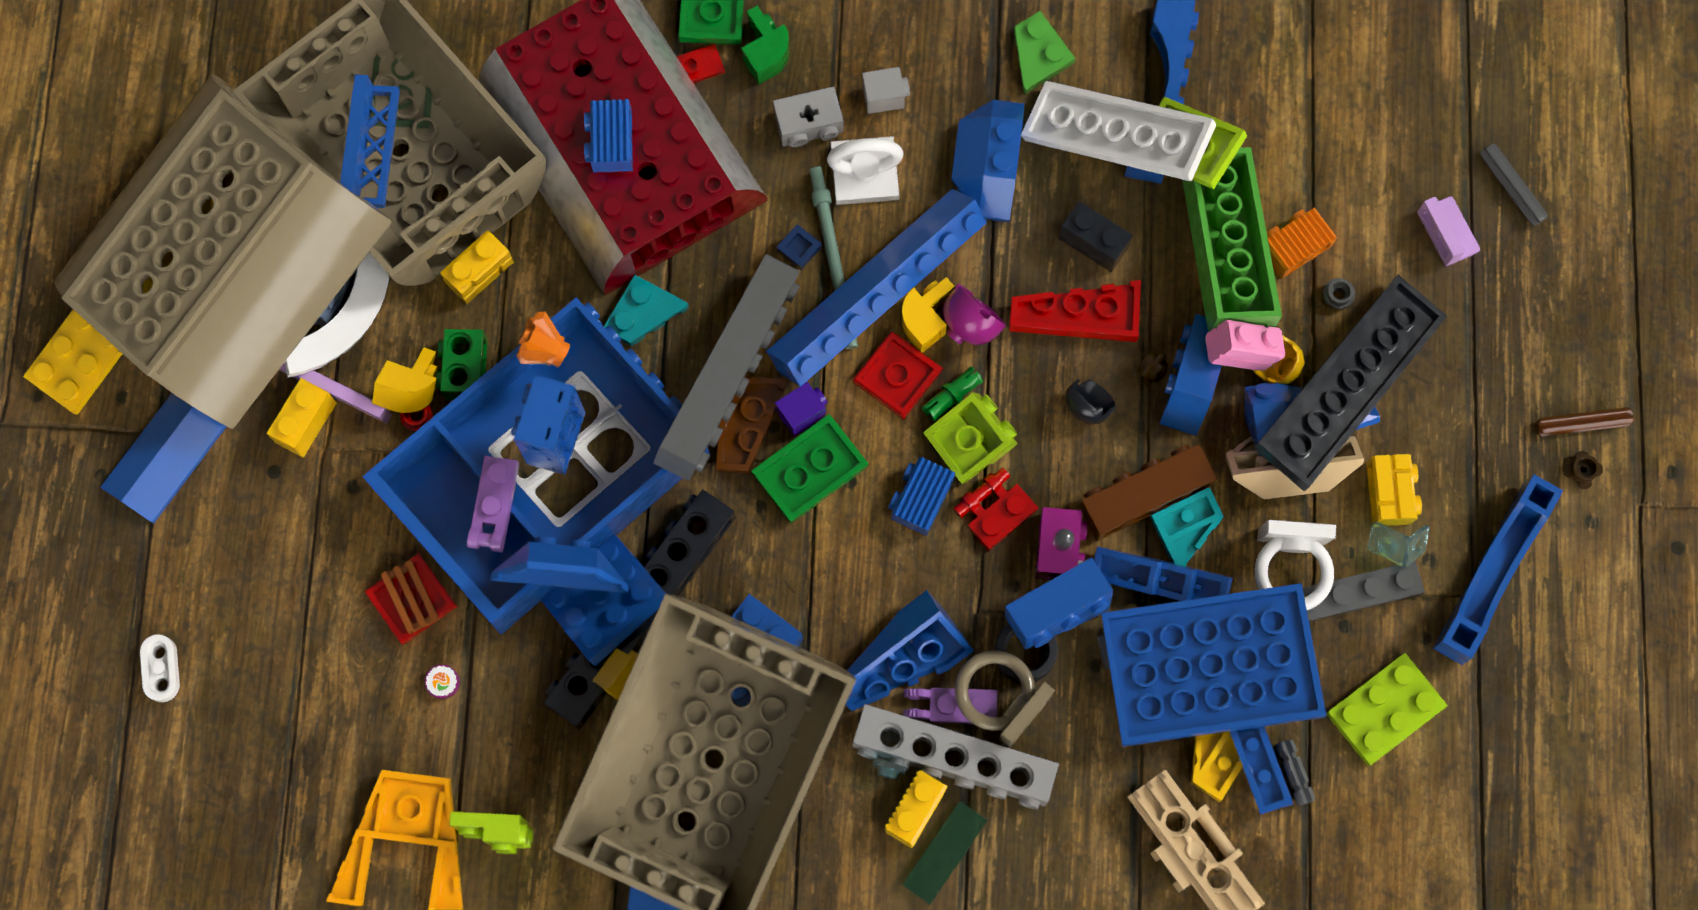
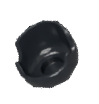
(1089, 402)

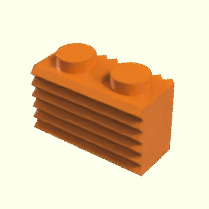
(1299, 241)

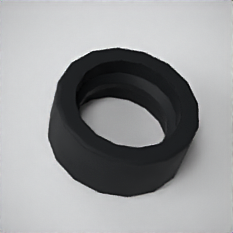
(1040, 671)

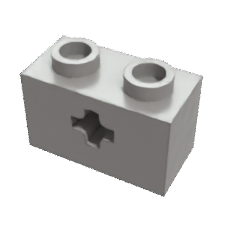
(820, 106)

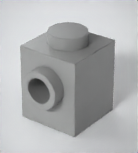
(884, 90)

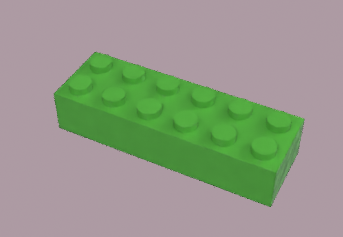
(1233, 247)

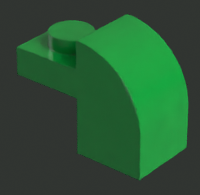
(769, 51)

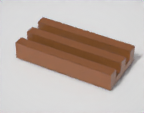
(398, 572)

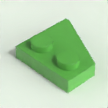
(1040, 51)

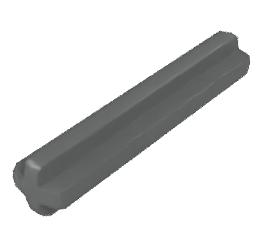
(1513, 184)

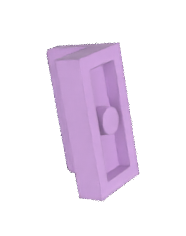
(1448, 230)

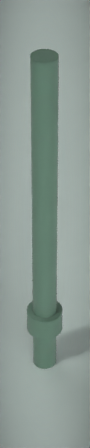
(821, 200)

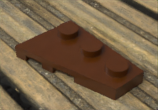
(748, 424)

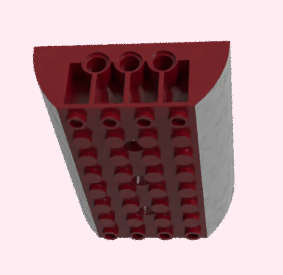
(617, 217)

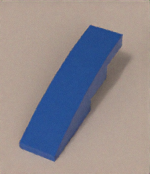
(1159, 576)

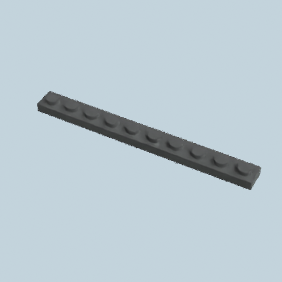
(1351, 594)

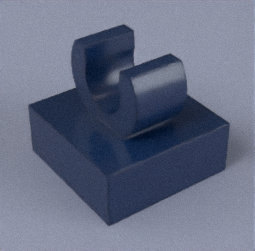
(799, 247)

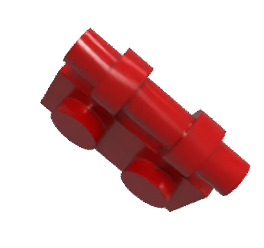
(1002, 516)

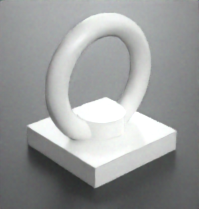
(865, 170)
(1297, 538)

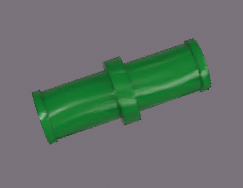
(952, 394)

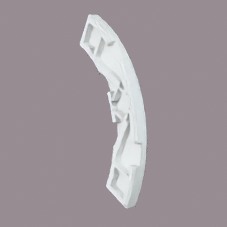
(347, 326)

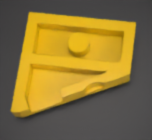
(1215, 764)

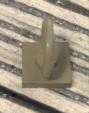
(1019, 713)

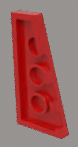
(1092, 313)

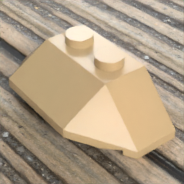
(1268, 482)

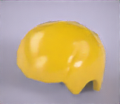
(1286, 369)

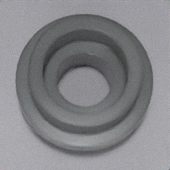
(1344, 287)

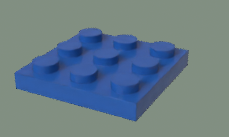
(604, 619)

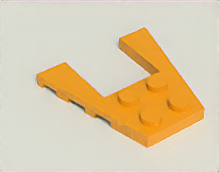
(410, 811)

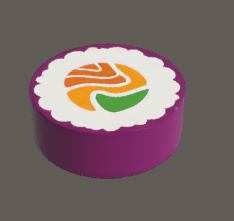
(442, 681)

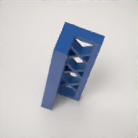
(358, 136)
(1262, 769)

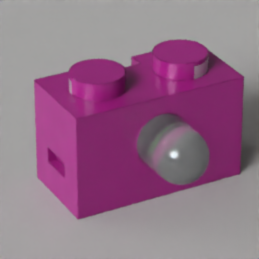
(1059, 541)

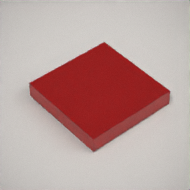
(897, 375)
(385, 606)

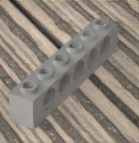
(1039, 771)

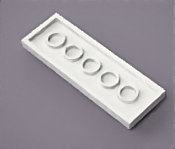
(1119, 130)

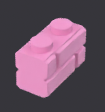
(1245, 345)

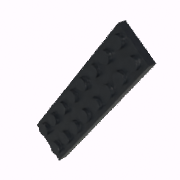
(1350, 383)

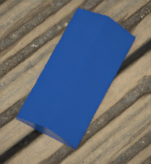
(163, 458)

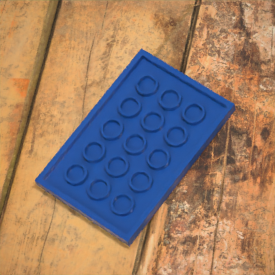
(1213, 665)

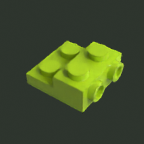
(971, 436)
(500, 831)

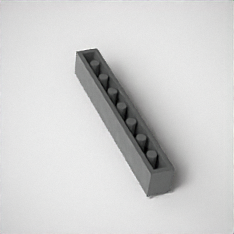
(726, 369)

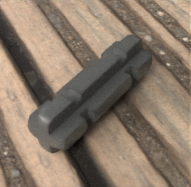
(1295, 772)

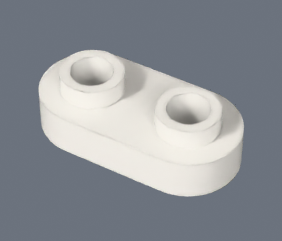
(160, 669)

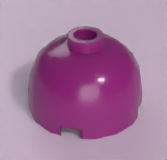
(970, 318)

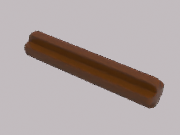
(1584, 421)

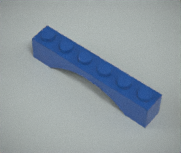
(1171, 33)
(1506, 550)

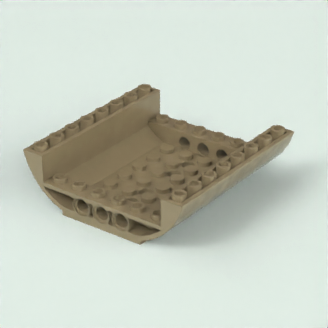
(241, 276)

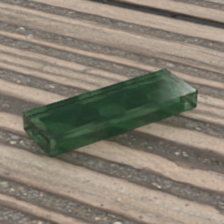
(944, 853)

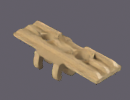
(1184, 850)

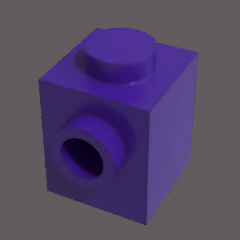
(801, 408)

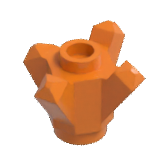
(541, 342)

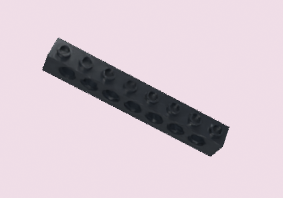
(701, 508)

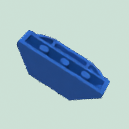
(989, 156)
(561, 566)

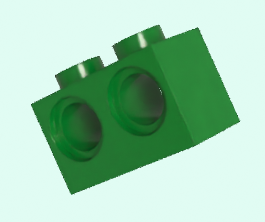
(470, 364)

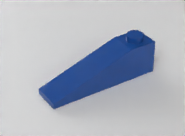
(1268, 401)
(911, 646)

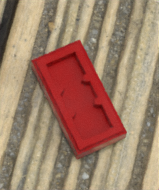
(702, 63)

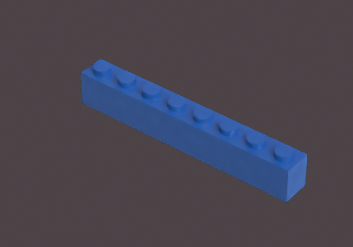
(876, 287)

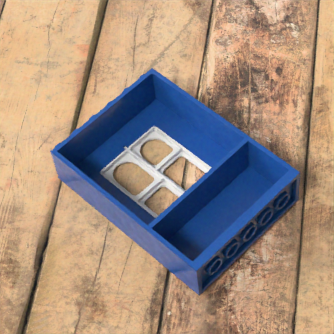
(437, 470)

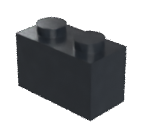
(1095, 236)

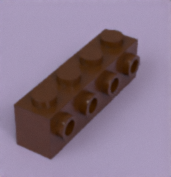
(1147, 491)

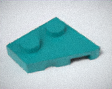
(643, 310)
(1186, 525)

